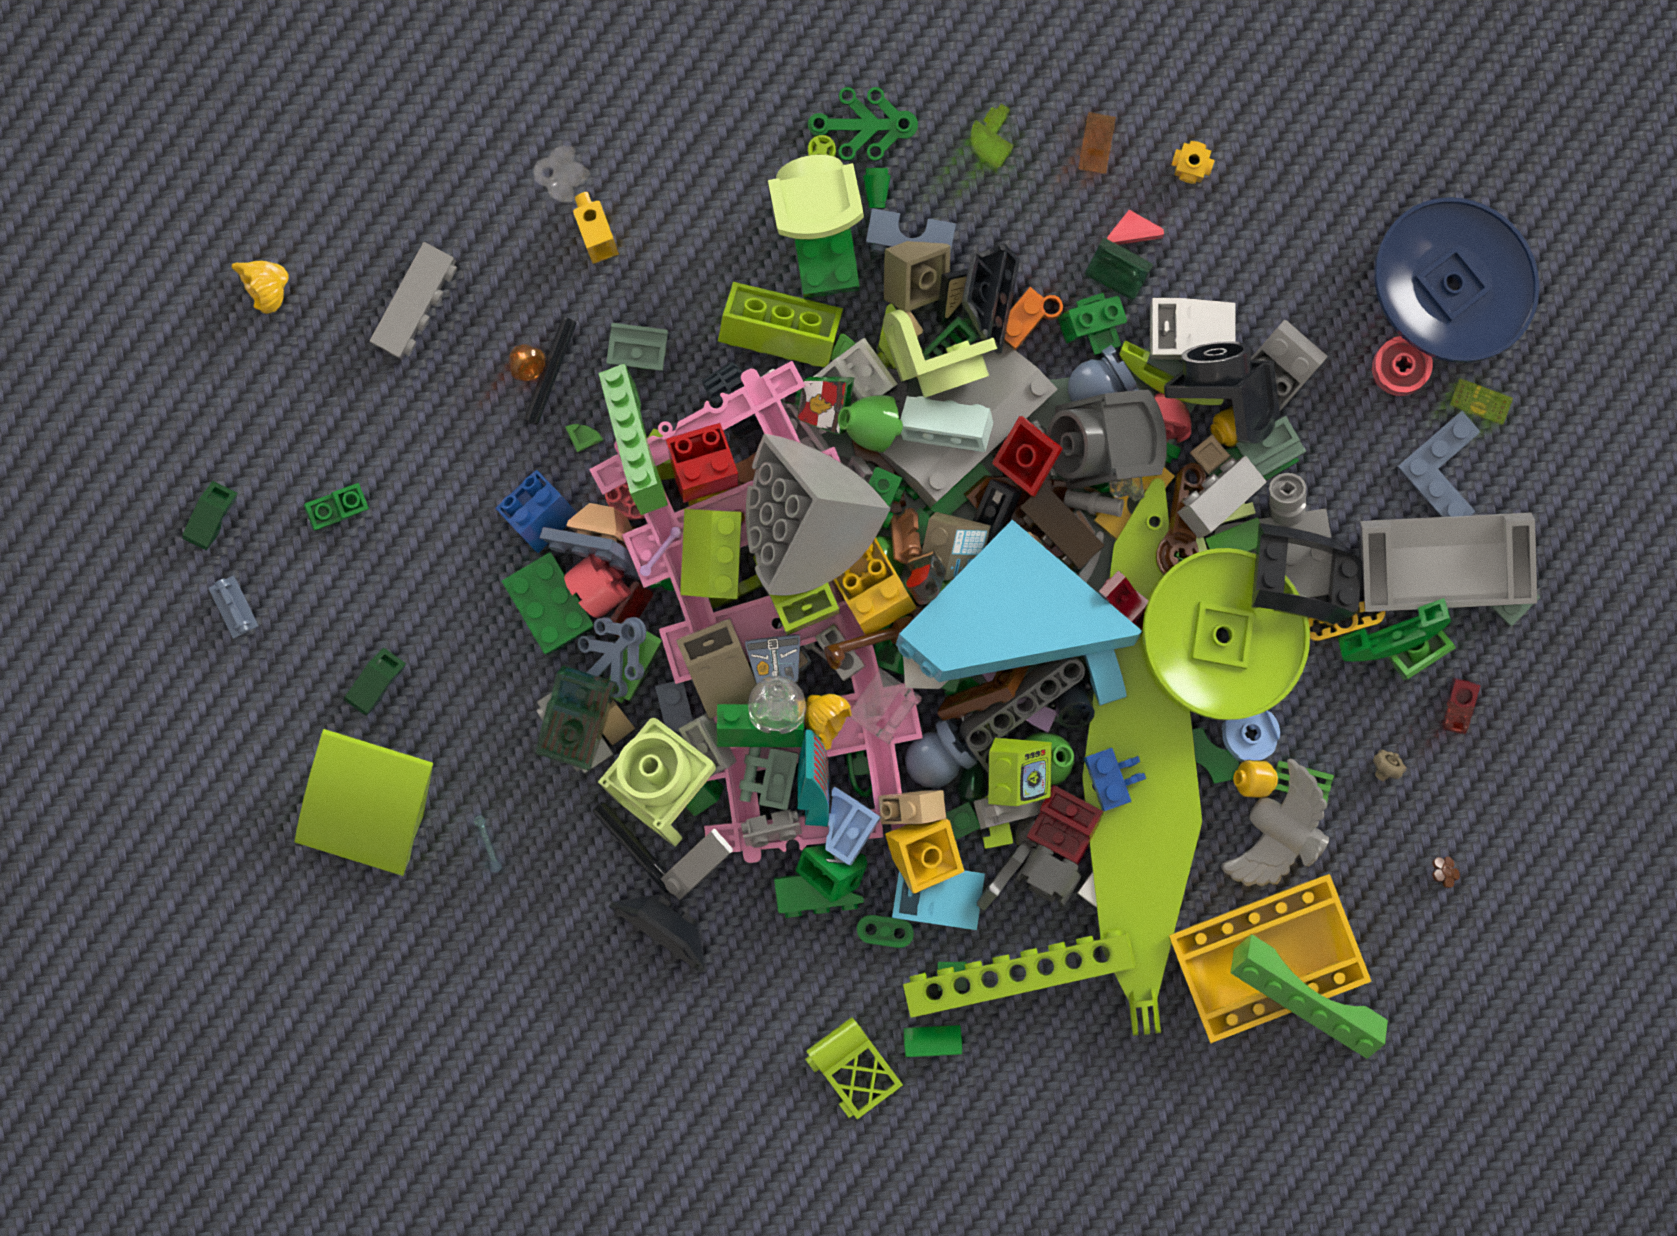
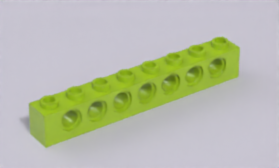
(922, 1003)

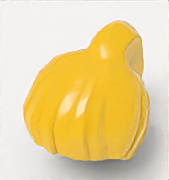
(264, 283)
(826, 716)

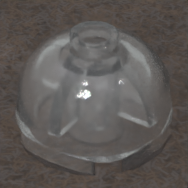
(776, 705)

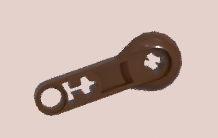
(1179, 536)

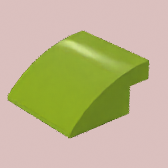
(363, 802)

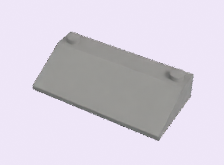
(1009, 391)
(1452, 558)

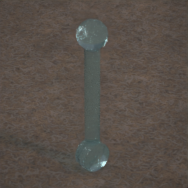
(480, 821)

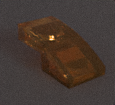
(1097, 142)

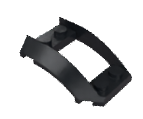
(1271, 569)

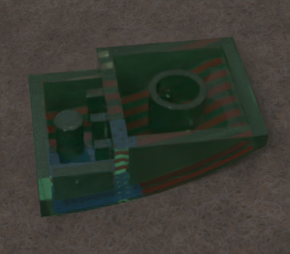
(575, 717)

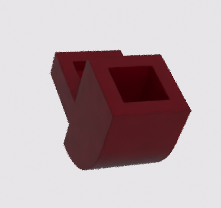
(1125, 598)

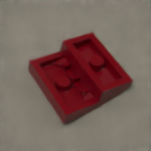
(1065, 825)

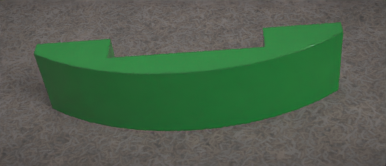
(1396, 638)

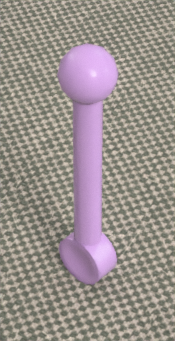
(675, 532)

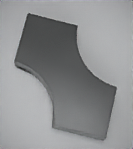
(1004, 875)

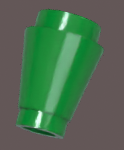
(876, 186)

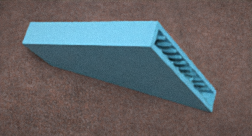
(1011, 612)

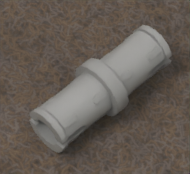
(1094, 503)

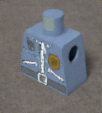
(774, 656)

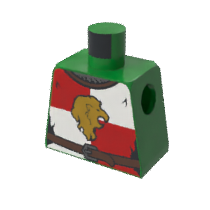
(822, 401)

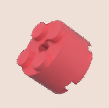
(1389, 376)
(597, 585)

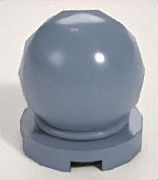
(1100, 377)
(938, 756)

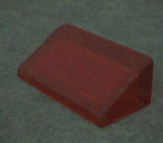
(632, 605)

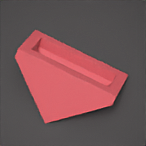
(1135, 229)

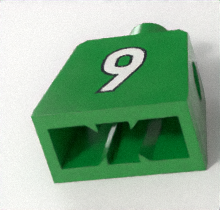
(830, 874)

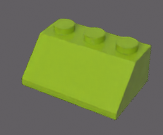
(711, 553)

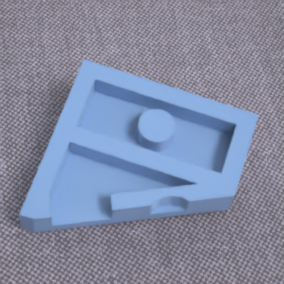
(849, 826)

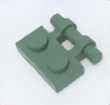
(777, 779)

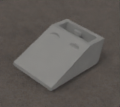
(1293, 359)

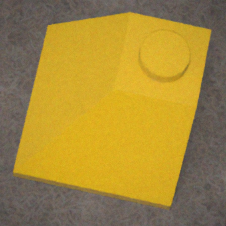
(925, 853)

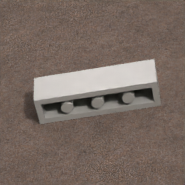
(413, 301)

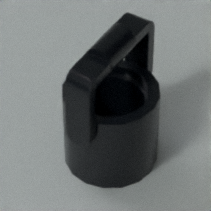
(1075, 705)

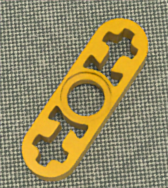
(1367, 622)

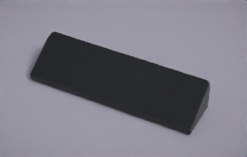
(997, 506)

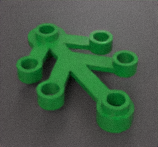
(867, 125)

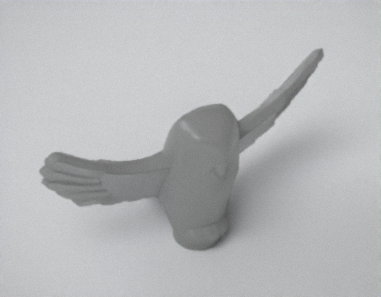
(1286, 830)

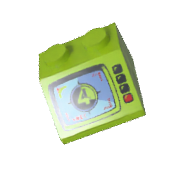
(1019, 771)

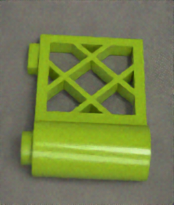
(840, 1048)

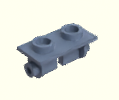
(233, 606)

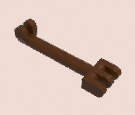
(835, 652)

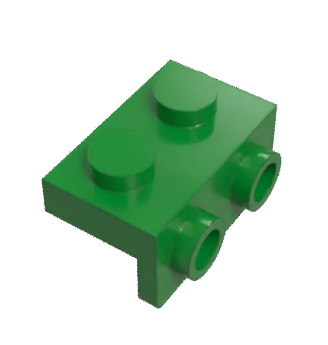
(889, 489)

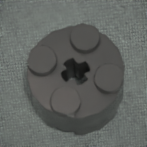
(1048, 875)

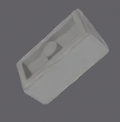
(703, 736)

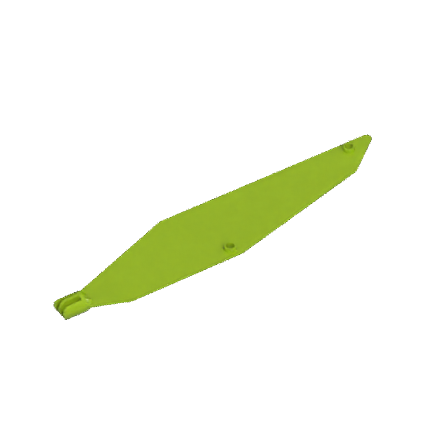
(1148, 844)

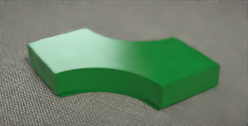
(1217, 761)

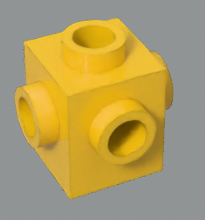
(1185, 170)

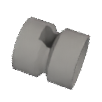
(1287, 499)

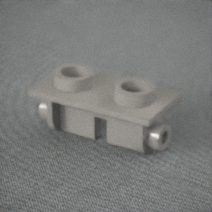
(782, 828)

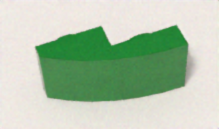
(336, 507)

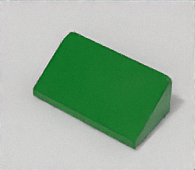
(933, 1041)

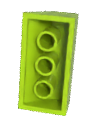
(780, 324)

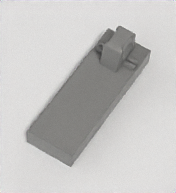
(993, 815)

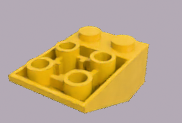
(874, 590)

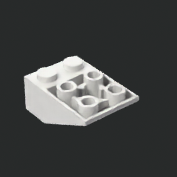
(1186, 323)

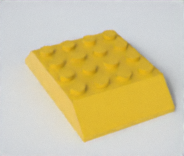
(1305, 930)

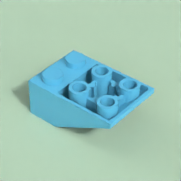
(944, 903)

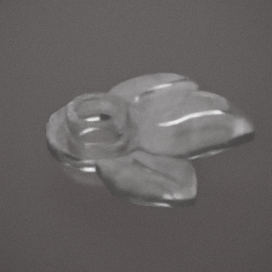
(565, 173)

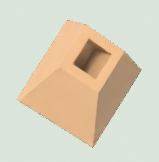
(600, 522)

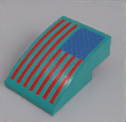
(813, 780)

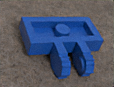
(1108, 779)

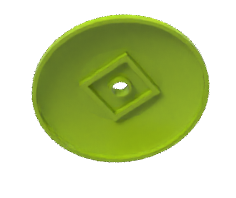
(1213, 677)

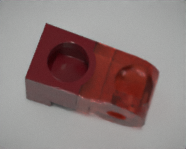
(1460, 705)

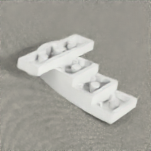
(870, 380)

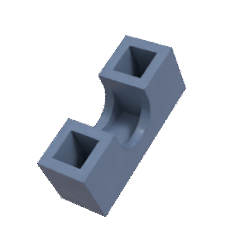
(885, 233)

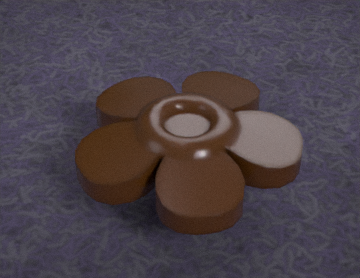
(1445, 871)

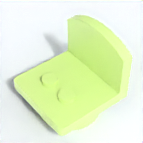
(815, 197)
(957, 367)
(657, 777)

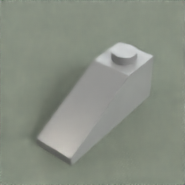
(696, 864)

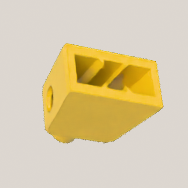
(594, 228)

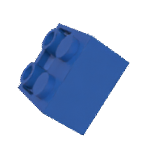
(535, 506)

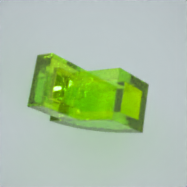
(986, 144)

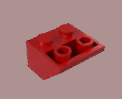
(702, 462)

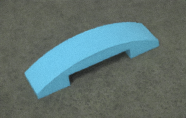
(1105, 676)

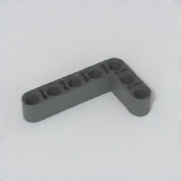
(1016, 713)

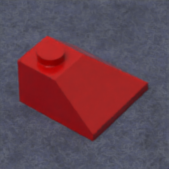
(1027, 455)

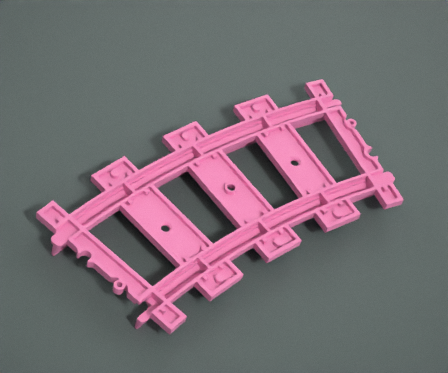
(755, 617)

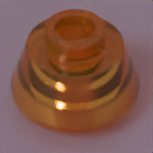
(526, 362)

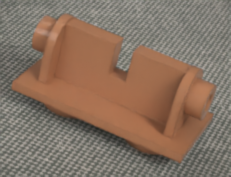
(904, 538)

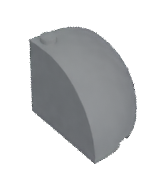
(807, 516)

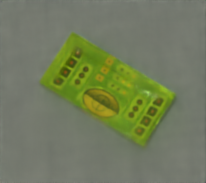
(1481, 401)

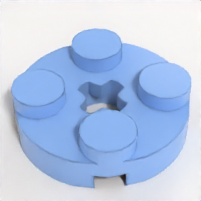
(1245, 749)

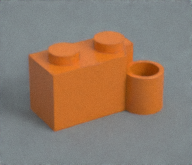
(1027, 315)

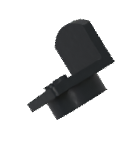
(1228, 372)

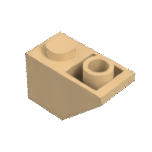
(912, 807)

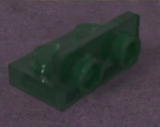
(1118, 269)

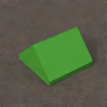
(1416, 659)

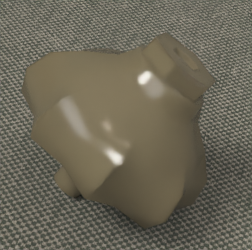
(1388, 765)

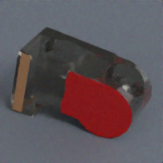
(925, 581)

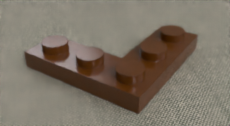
(980, 697)

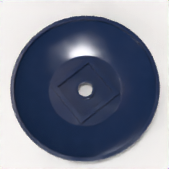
(1478, 250)

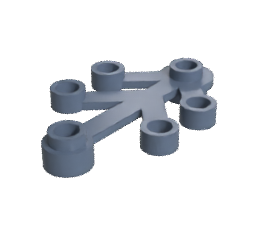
(614, 651)

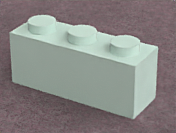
(946, 423)

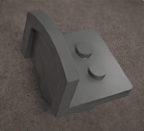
(1109, 438)

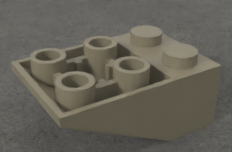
(717, 665)

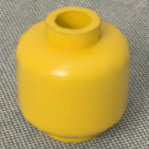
(1224, 427)
(1255, 778)

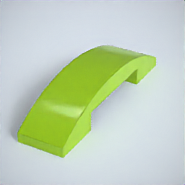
(1136, 360)

